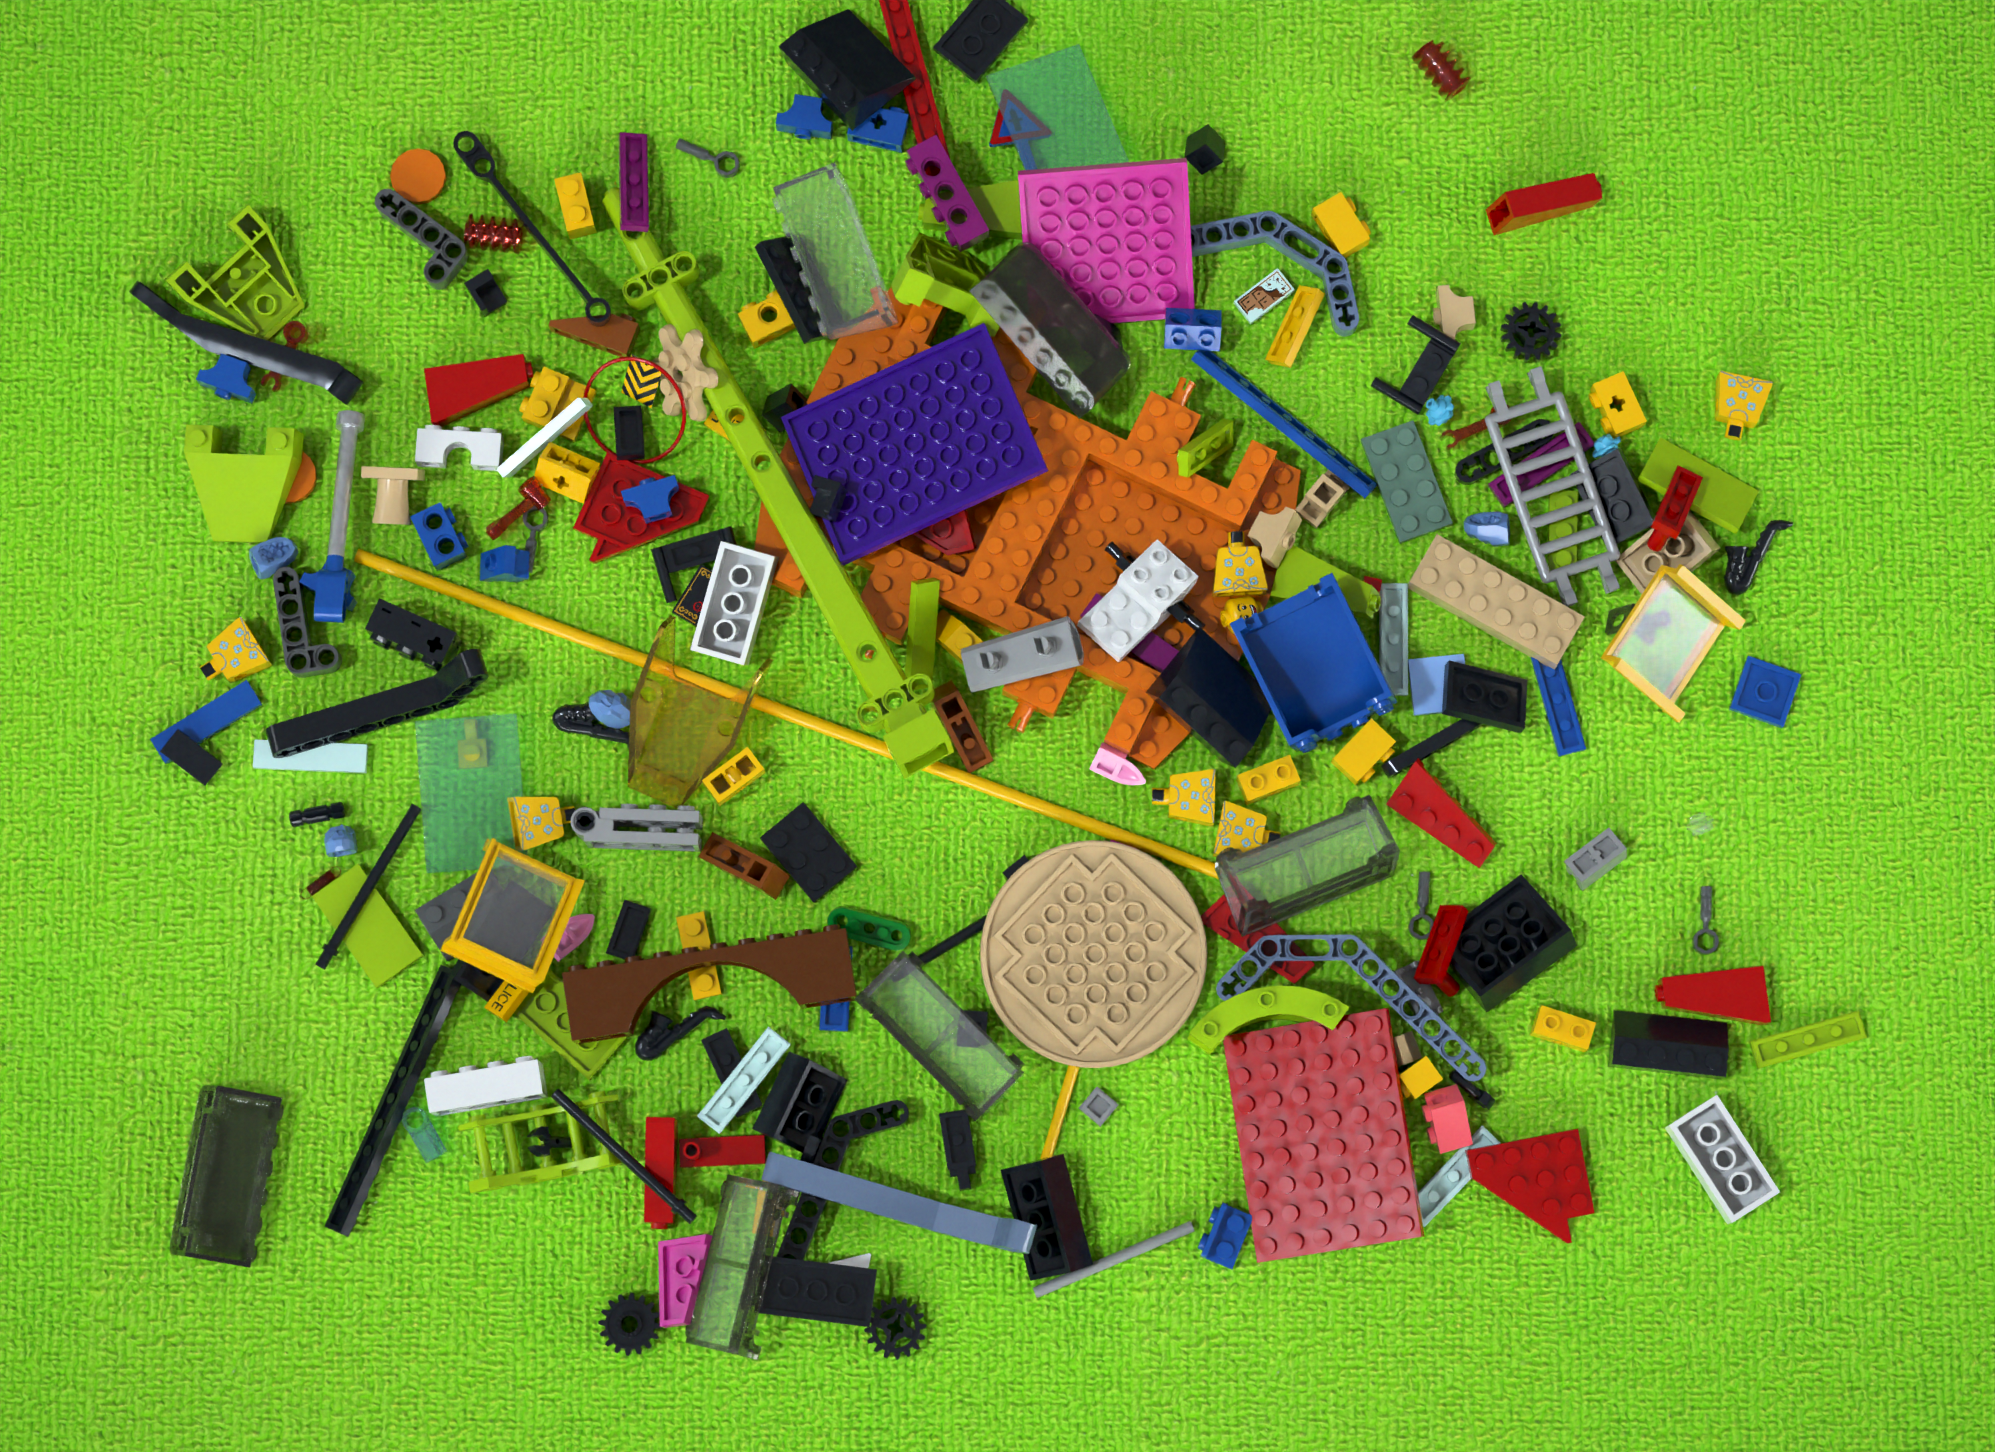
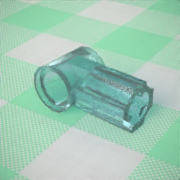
(424, 1137)

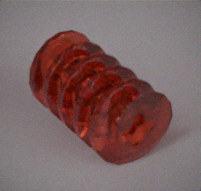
(1441, 69)
(494, 234)

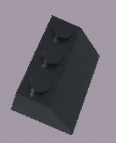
(799, 1102)

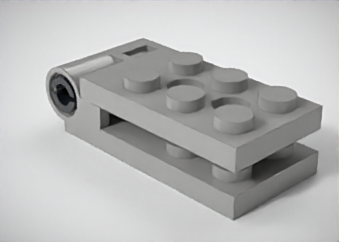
(604, 825)

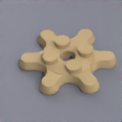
(686, 358)

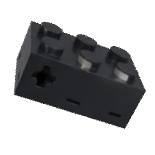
(412, 636)

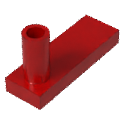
(1674, 507)
(1440, 949)
(722, 1151)

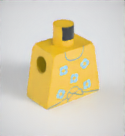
(1739, 401)
(1238, 569)
(235, 653)
(1189, 797)
(537, 820)
(1242, 829)

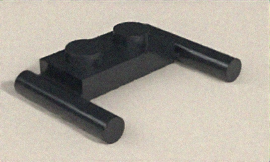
(1426, 370)
(687, 554)

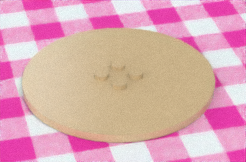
(1093, 954)

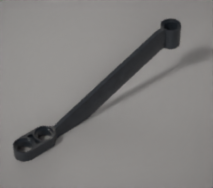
(479, 152)
(255, 350)

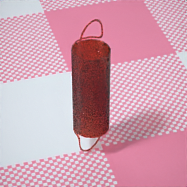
(321, 882)

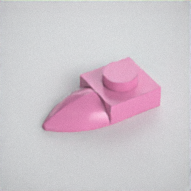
(1114, 766)
(574, 934)

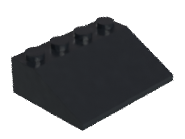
(846, 66)
(1212, 698)
(1508, 943)

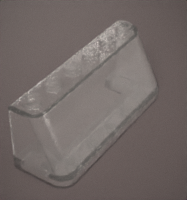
(834, 253)

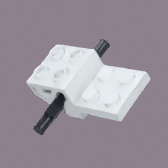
(1141, 599)

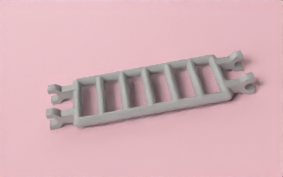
(1519, 497)

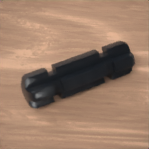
(317, 814)

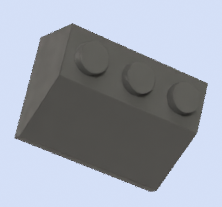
(443, 911)

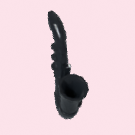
(1742, 569)
(579, 719)
(658, 1037)

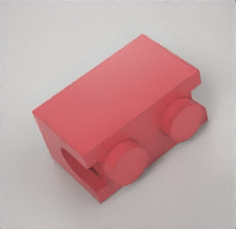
(1447, 1119)

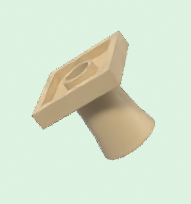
(392, 492)

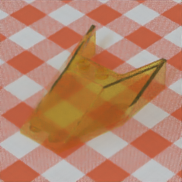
(680, 727)

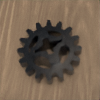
(1519, 331)
(913, 1334)

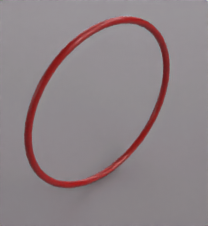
(669, 378)

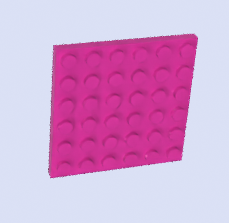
(1114, 234)

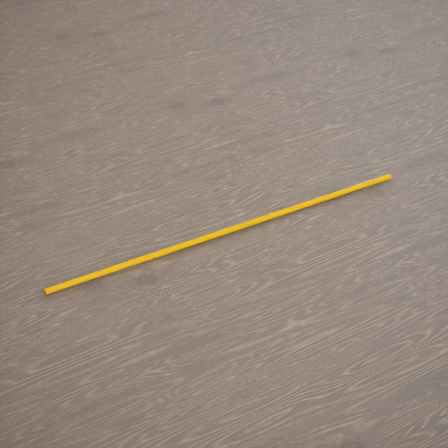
(787, 713)

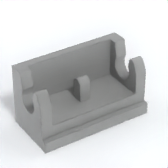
(1596, 858)
(1423, 990)

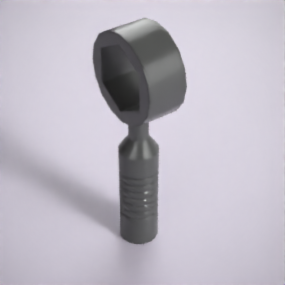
(703, 154)
(531, 542)
(1422, 900)
(1705, 915)

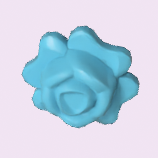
(1439, 410)
(1605, 445)

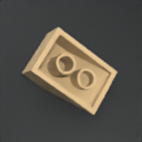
(1690, 549)

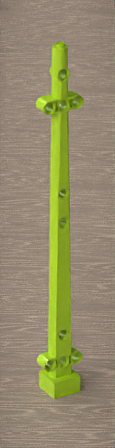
(913, 734)

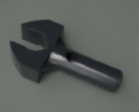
(1477, 1095)
(549, 1142)

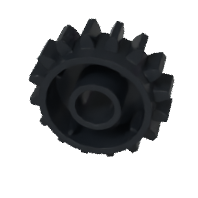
(616, 1317)

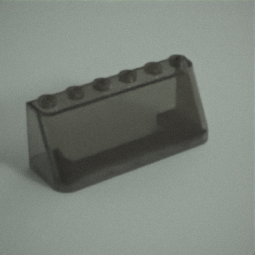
(1052, 327)
(226, 1175)

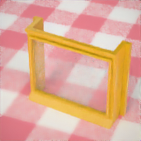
(1669, 635)
(513, 916)

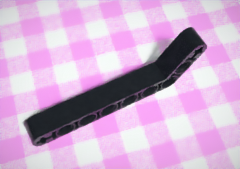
(381, 709)
(840, 1144)

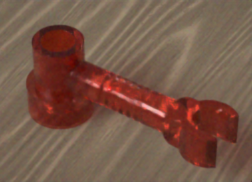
(292, 342)
(1465, 432)
(533, 495)

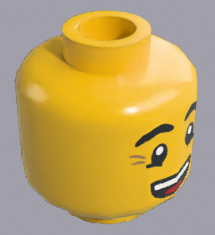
(1238, 608)

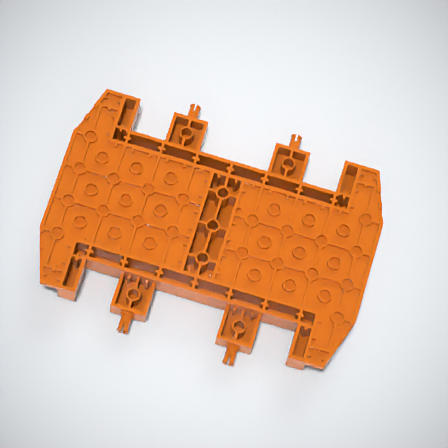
(1047, 538)

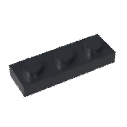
(725, 1059)

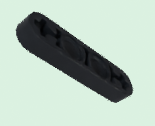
(1470, 460)
(1429, 746)

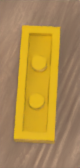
(1295, 326)
(695, 933)

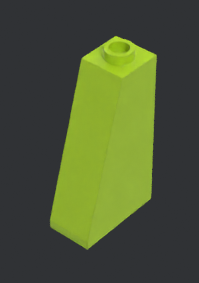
(996, 203)
(1302, 569)

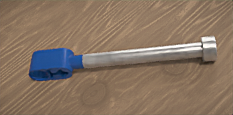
(334, 582)

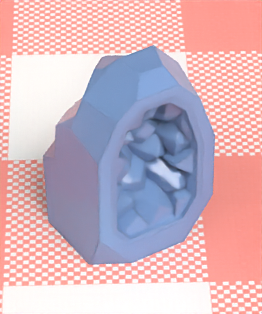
(1489, 528)
(272, 555)
(610, 708)
(340, 841)

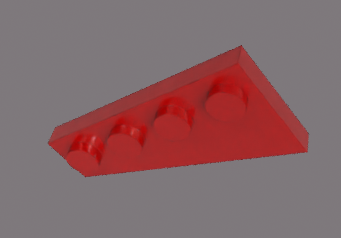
(1432, 809)
(1221, 921)

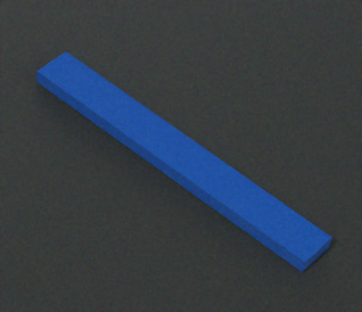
(1285, 422)

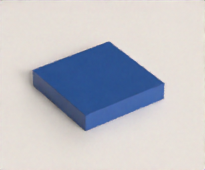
(1765, 692)

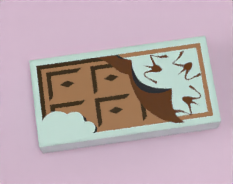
(1264, 296)

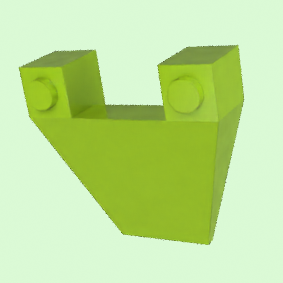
(941, 276)
(250, 287)
(242, 491)

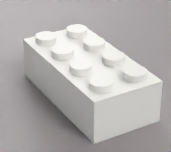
(734, 603)
(485, 1087)
(1722, 1159)

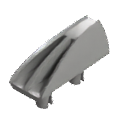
(1023, 655)

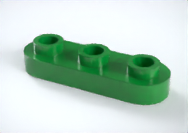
(883, 930)

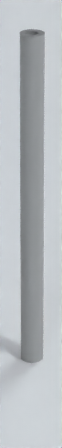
(1114, 1259)

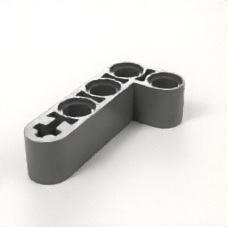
(418, 233)
(299, 621)

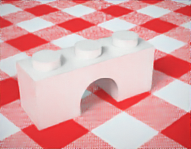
(435, 445)

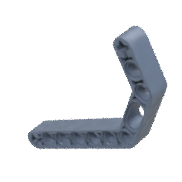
(1275, 239)
(1377, 982)
(899, 1205)

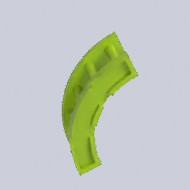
(1263, 1005)
(548, 1168)

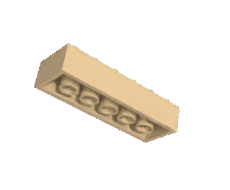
(1495, 602)

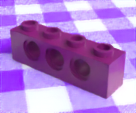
(933, 154)

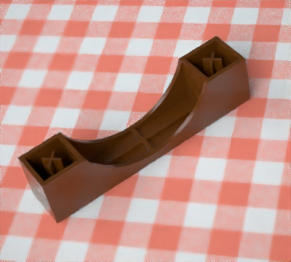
(612, 996)

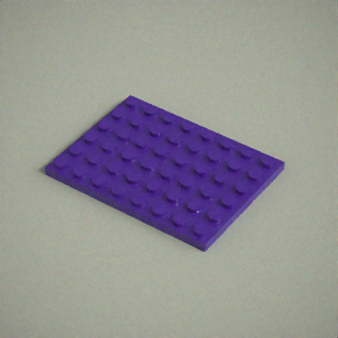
(916, 442)

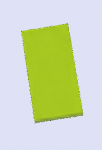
(1719, 496)
(376, 935)
(548, 1017)

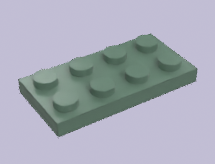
(1406, 482)

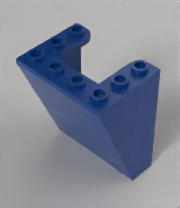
(1314, 665)

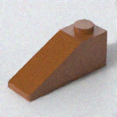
(614, 338)
(960, 727)
(744, 866)

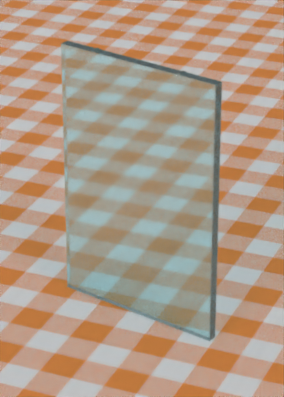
(1056, 112)
(464, 787)

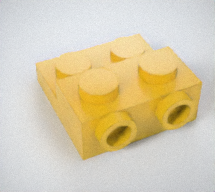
(550, 397)

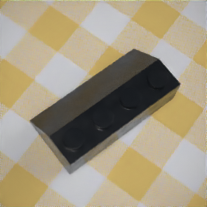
(1669, 1045)
(1044, 1196)

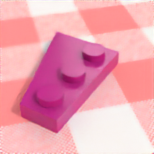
(680, 1277)

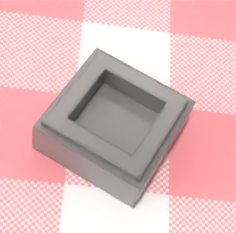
(1098, 1106)

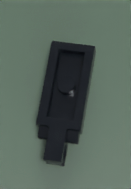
(958, 1146)

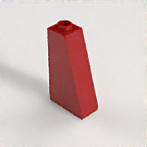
(1543, 202)
(473, 385)
(1718, 994)
(661, 1162)

